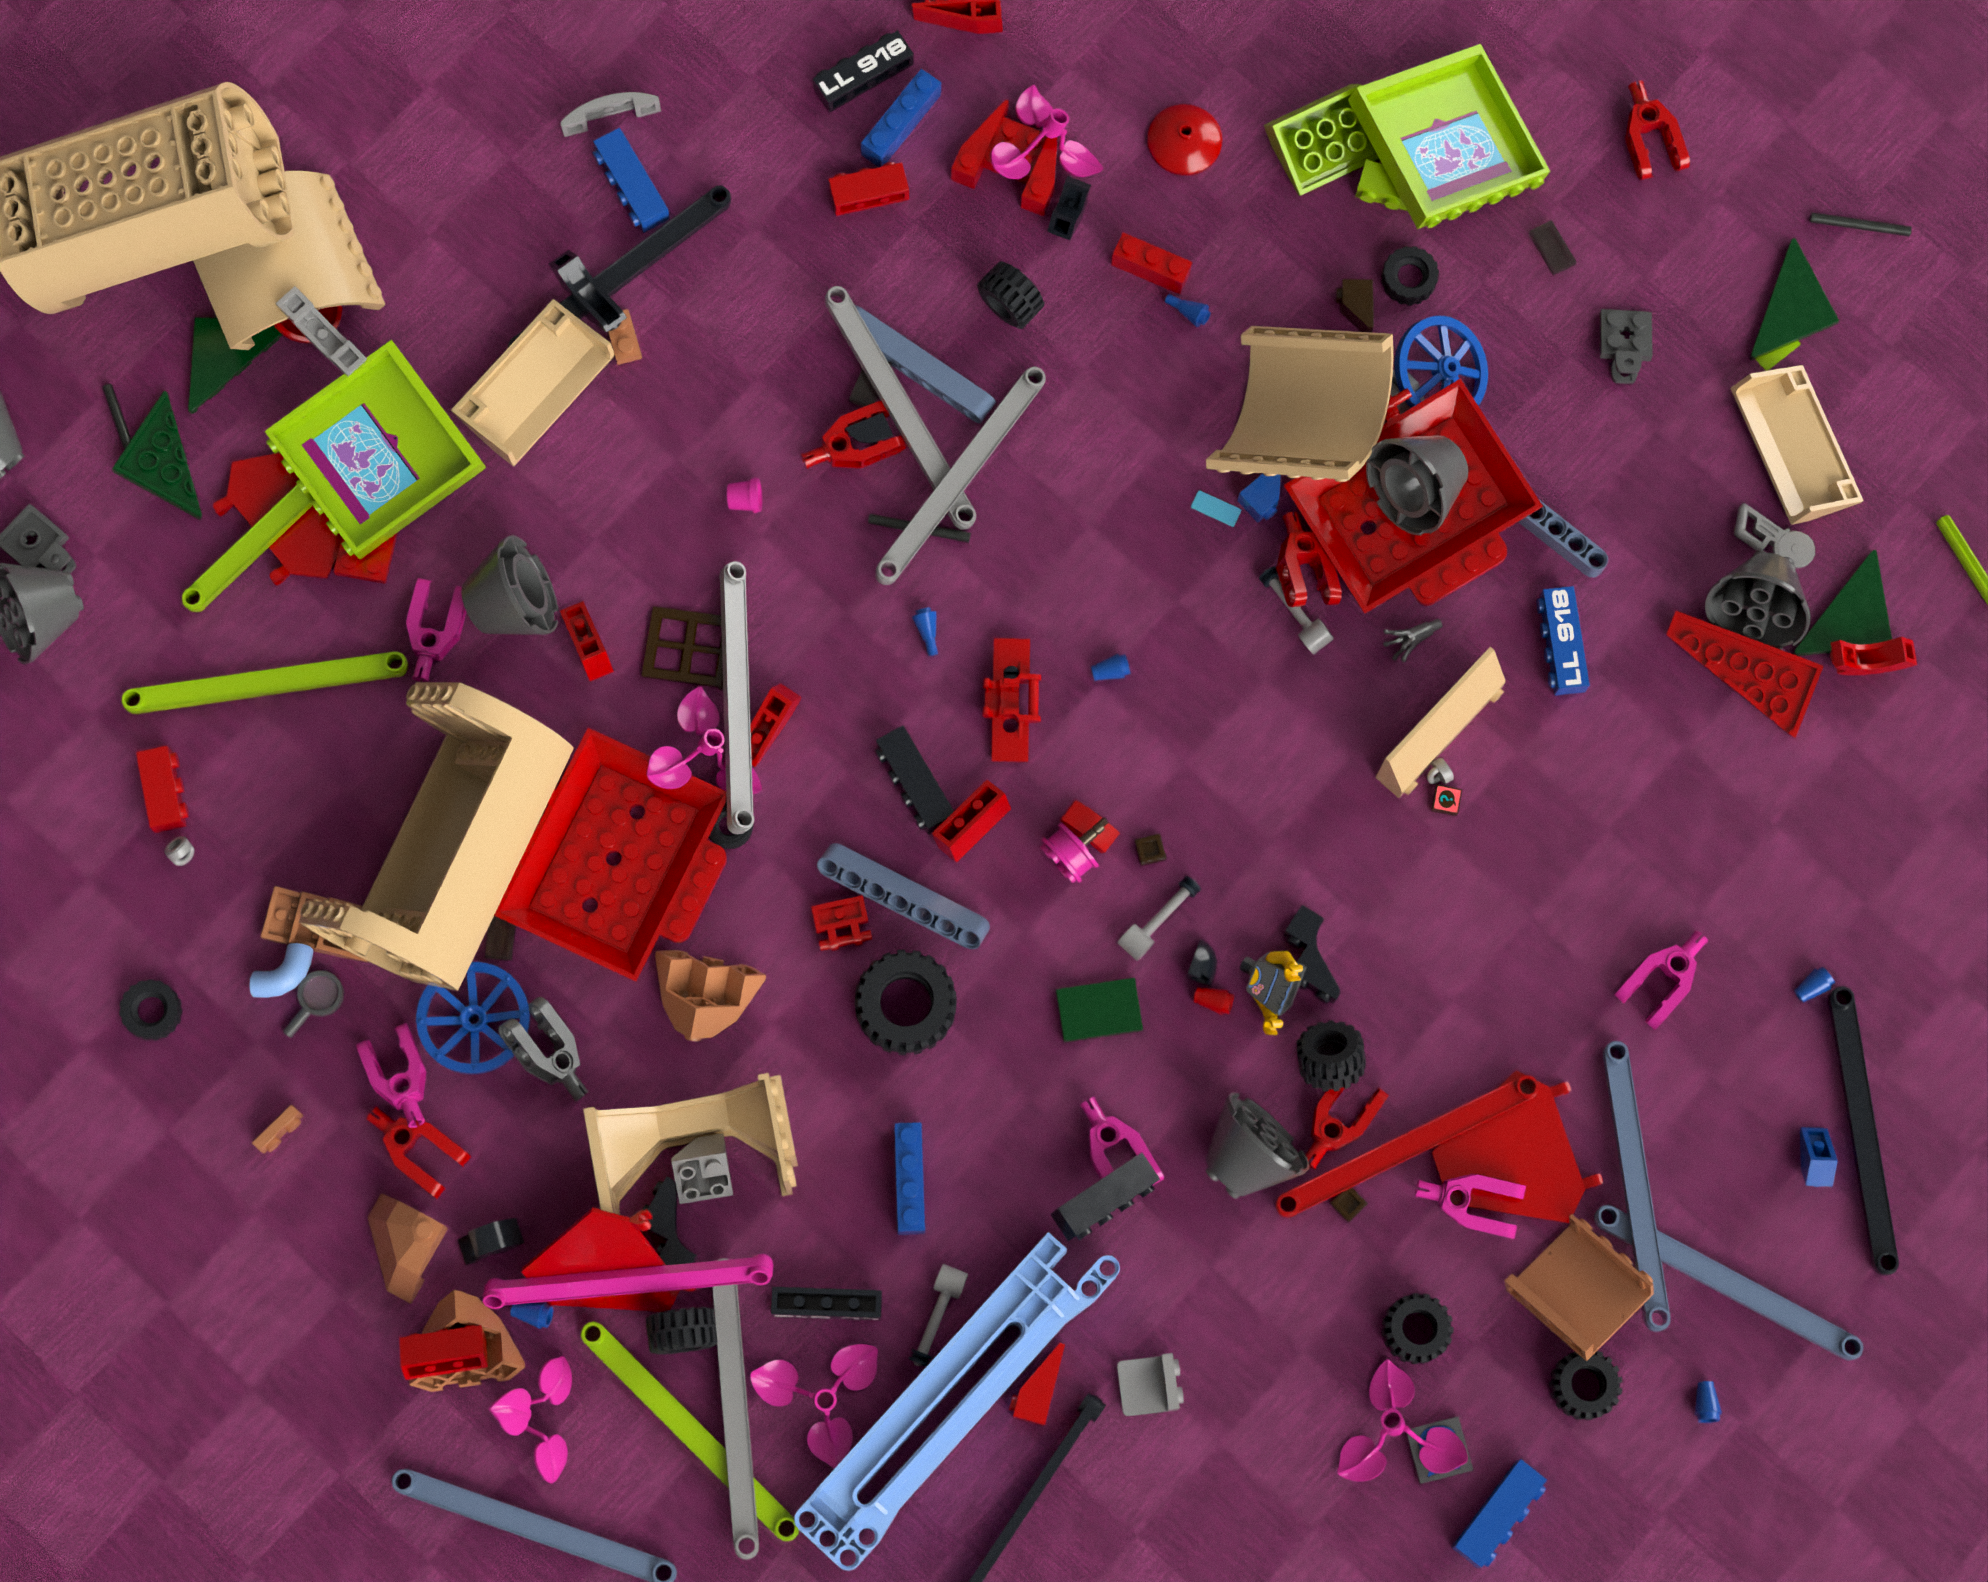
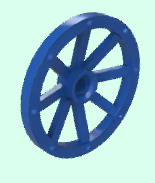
(1444, 366)
(465, 1017)

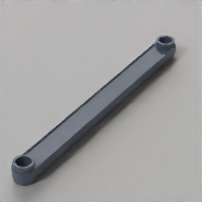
(1635, 1181)
(1739, 1288)
(533, 1526)

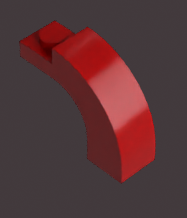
(1873, 658)

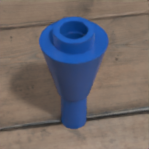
(1195, 312)
(926, 624)

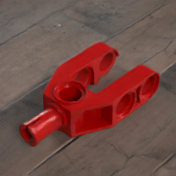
(1662, 120)
(849, 457)
(1300, 549)
(1344, 1135)
(398, 1151)

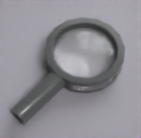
(318, 995)

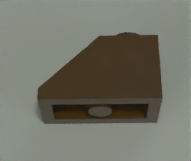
(1357, 302)

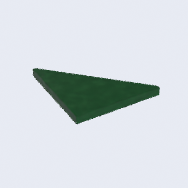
(1795, 306)
(216, 363)
(158, 460)
(1854, 616)

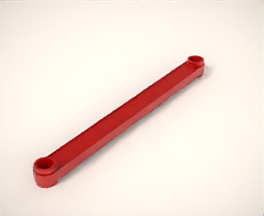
(1407, 1146)

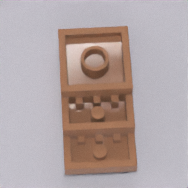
(283, 927)

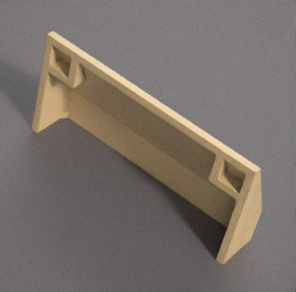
(533, 382)
(1796, 443)
(1442, 724)

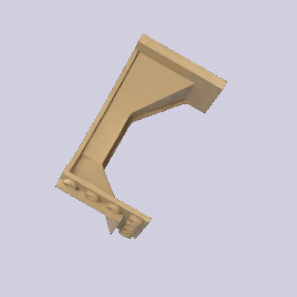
(632, 1138)

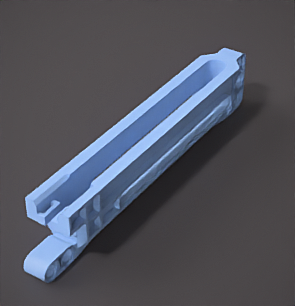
(1029, 1299)

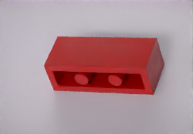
(868, 188)
(1151, 263)
(162, 789)
(971, 820)
(443, 1352)

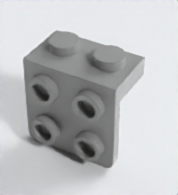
(1149, 1385)

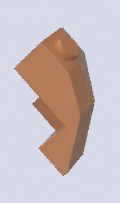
(704, 994)
(403, 1244)
(462, 1310)

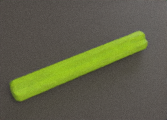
(1964, 554)

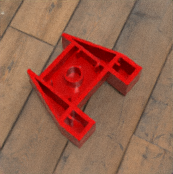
(963, 15)
(976, 155)

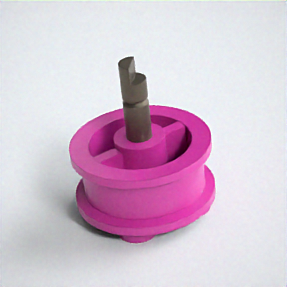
(1071, 851)

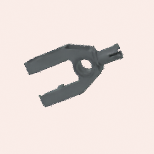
(533, 1059)

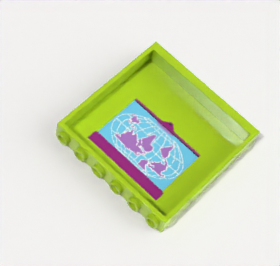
(1449, 136)
(374, 450)

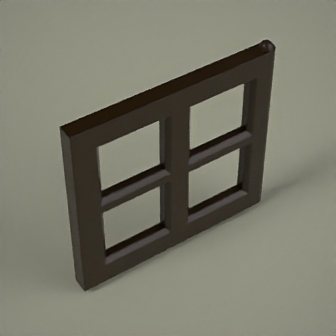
(687, 648)

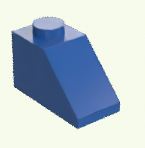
(1261, 497)
(1817, 1157)

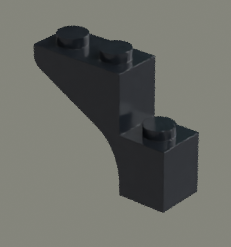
(589, 295)
(1317, 977)
(665, 1224)

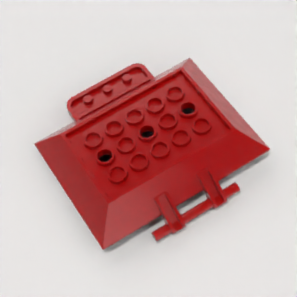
(1433, 563)
(663, 869)

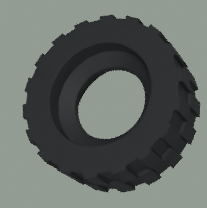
(1411, 256)
(132, 1000)

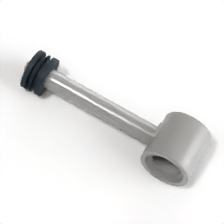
(1314, 633)
(1138, 940)
(950, 1284)

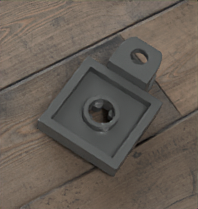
(1625, 353)
(48, 547)

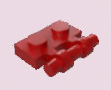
(838, 915)

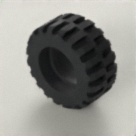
(897, 967)

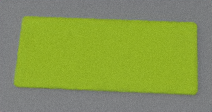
(1771, 359)

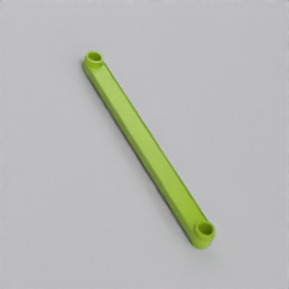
(247, 549)
(264, 682)
(681, 1422)

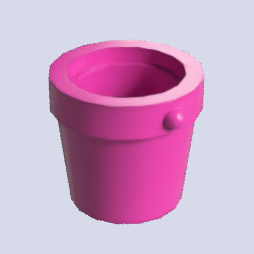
(745, 495)

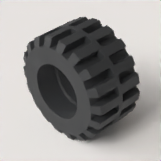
(1010, 295)
(1331, 1055)
(1436, 1315)
(681, 1330)
(1567, 1399)

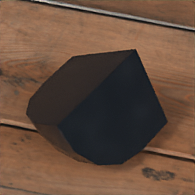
(870, 430)
(1203, 964)

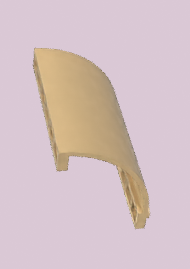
(318, 259)
(1310, 403)

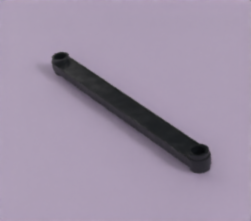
(655, 246)
(1863, 1131)
(1090, 1410)

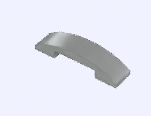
(642, 103)
(320, 332)

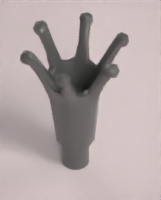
(1412, 636)

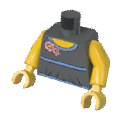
(1273, 985)

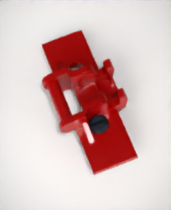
(1010, 669)

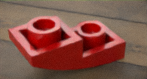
(1080, 819)

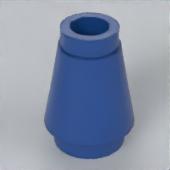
(1111, 668)
(1814, 984)
(536, 1314)
(1707, 1404)

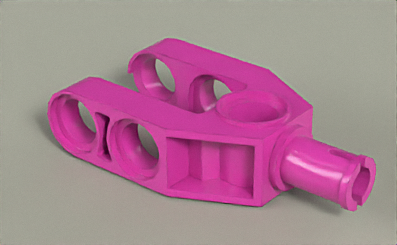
(444, 640)
(1682, 978)
(413, 1078)
(1122, 1133)
(1459, 1212)

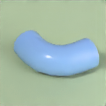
(286, 977)

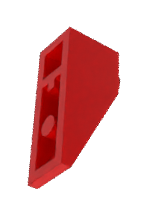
(586, 641)
(771, 719)
(1036, 1394)

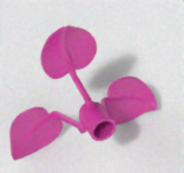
(1035, 109)
(697, 714)
(1391, 1389)
(514, 1412)
(829, 1439)

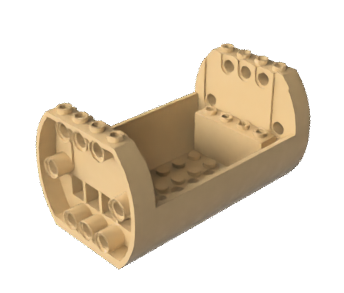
(211, 192)
(456, 840)

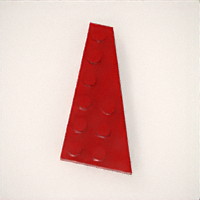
(1761, 674)

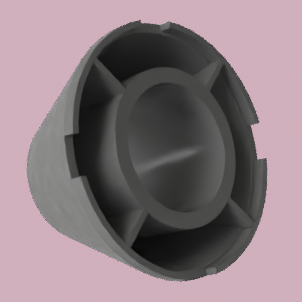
(1417, 480)
(510, 592)

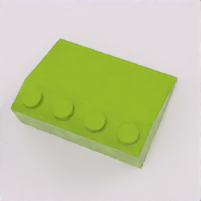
(1320, 141)

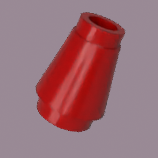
(1216, 1000)

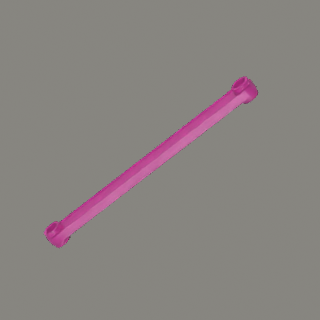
(628, 1281)

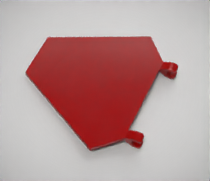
(304, 548)
(1524, 1149)
(599, 1244)

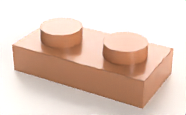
(625, 341)
(270, 1138)

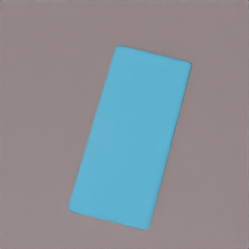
(1216, 508)

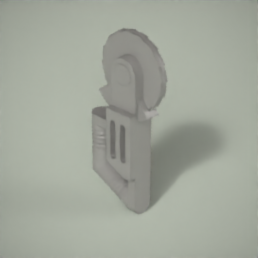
(1784, 543)

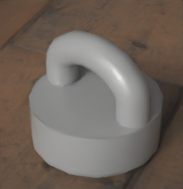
(1442, 770)
(179, 848)

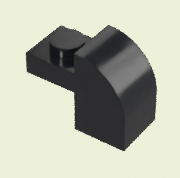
(1069, 208)
(490, 1240)

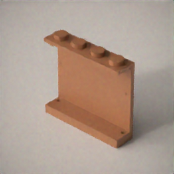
(1581, 1288)

